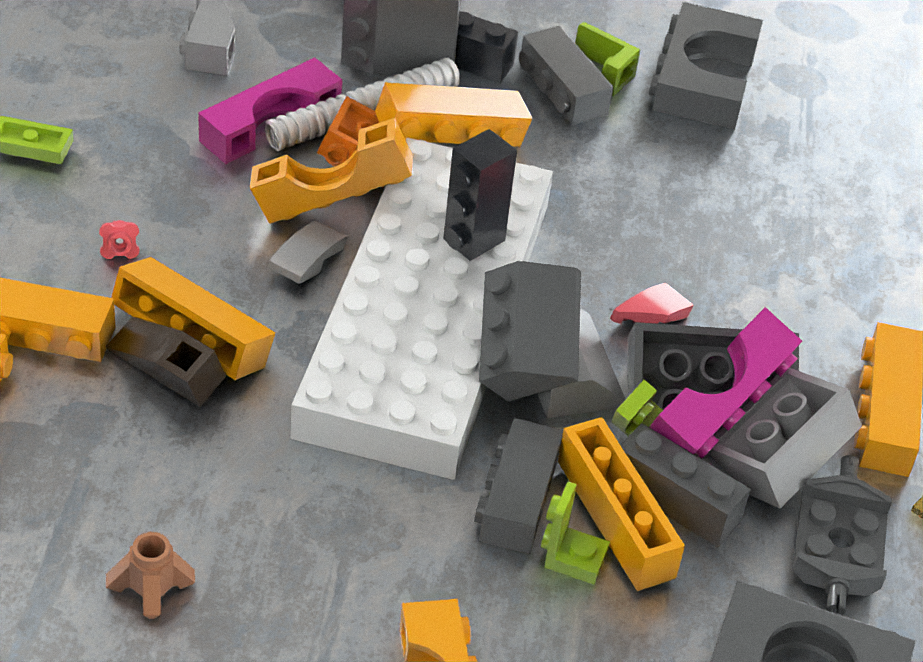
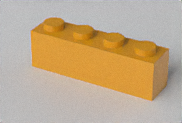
(453, 113)
(167, 298)
(56, 319)
(891, 399)
(620, 504)

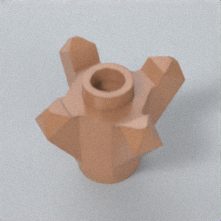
(150, 571)

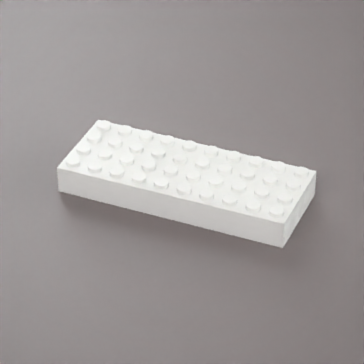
(406, 331)

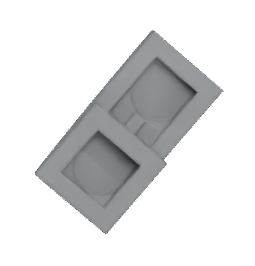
(305, 250)

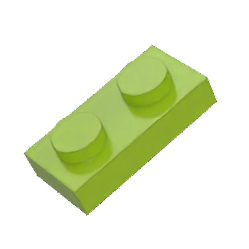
(34, 140)

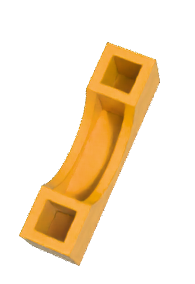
(289, 188)
(434, 632)

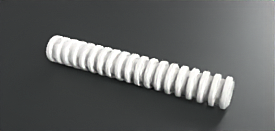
(317, 118)

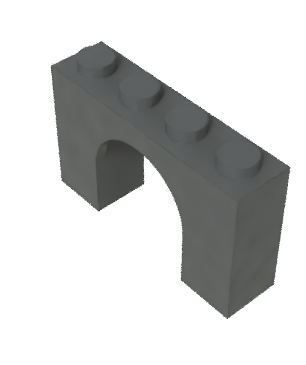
(691, 91)
(768, 622)

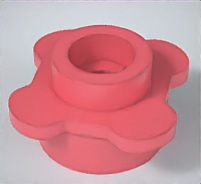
(115, 230)

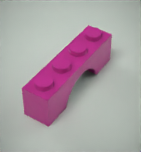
(231, 125)
(756, 354)

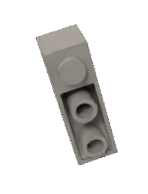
(210, 38)

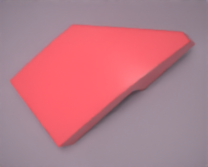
(653, 306)

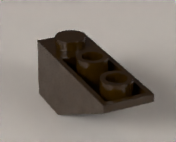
(169, 358)

